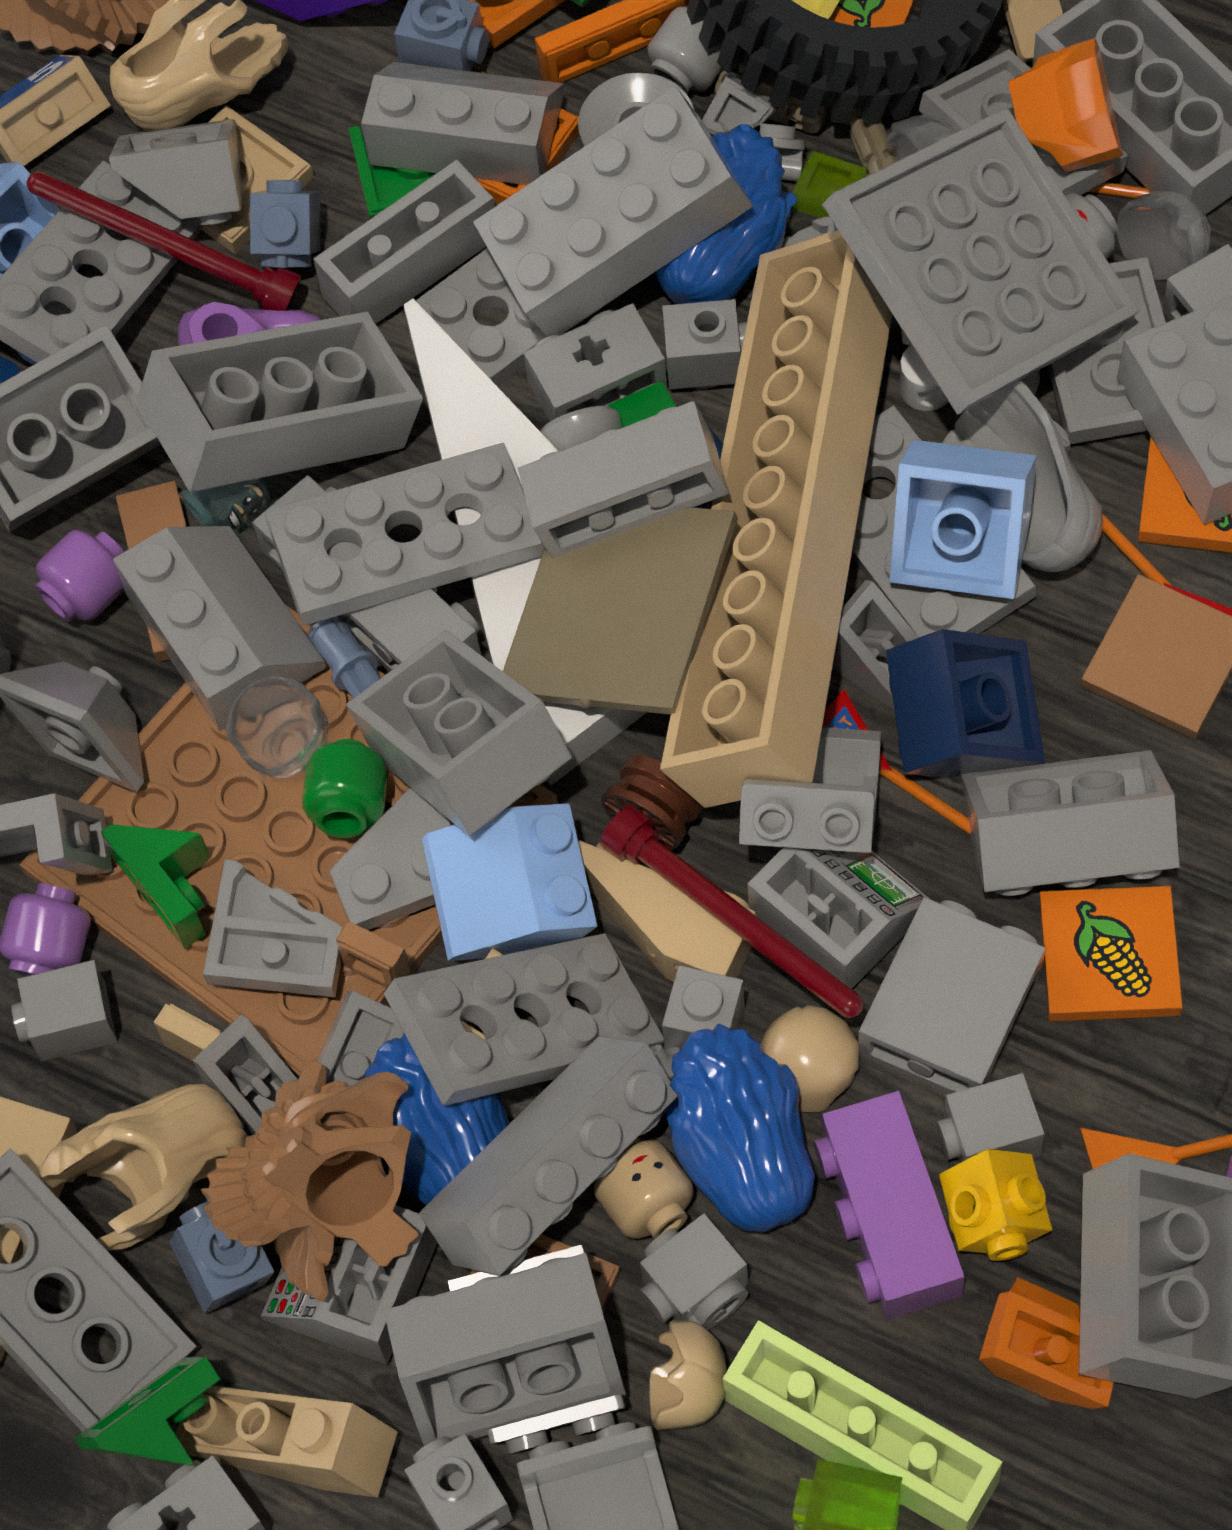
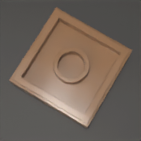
(1164, 657)

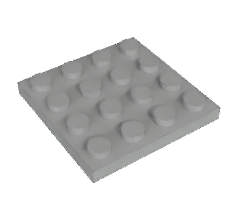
(980, 259)

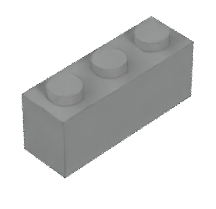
(405, 246)
(623, 479)

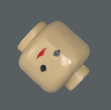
(645, 1190)

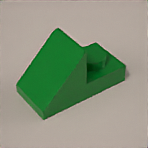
(157, 866)
(140, 1425)

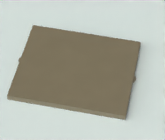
(622, 614)

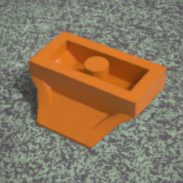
(1068, 106)
(1037, 1347)

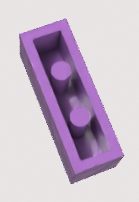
(889, 1206)

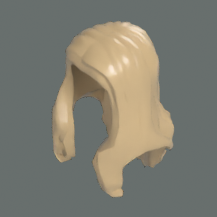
(189, 68)
(149, 1155)

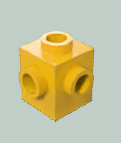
(995, 1203)

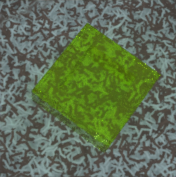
(821, 179)

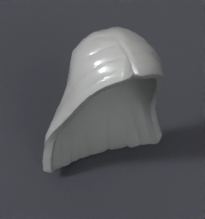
(1064, 511)

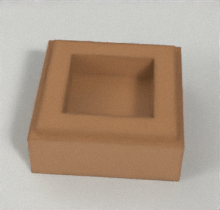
(372, 955)

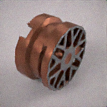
(655, 796)

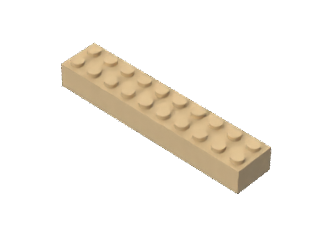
(796, 484)

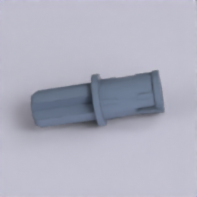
(350, 664)

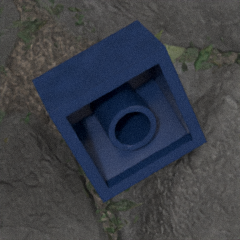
(964, 704)

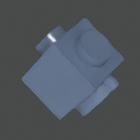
(441, 34)
(285, 224)
(214, 1264)

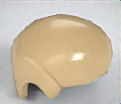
(818, 1052)
(690, 1384)

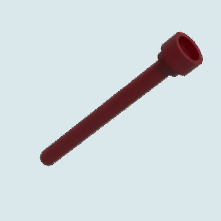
(270, 287)
(633, 838)

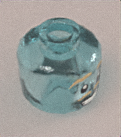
(226, 504)

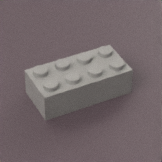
(1164, 94)
(612, 213)
(278, 400)

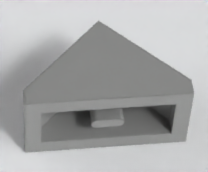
(865, 632)
(243, 1071)

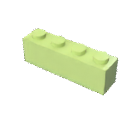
(860, 1427)

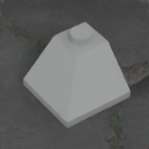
(185, 169)
(78, 719)

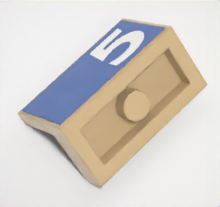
(47, 108)

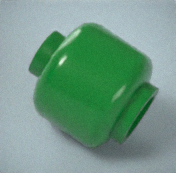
(345, 788)

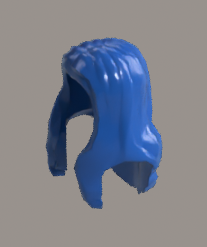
(729, 256)
(740, 1129)
(441, 1136)

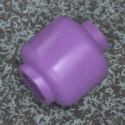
(79, 575)
(44, 930)

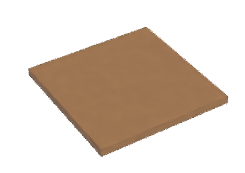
(206, 788)

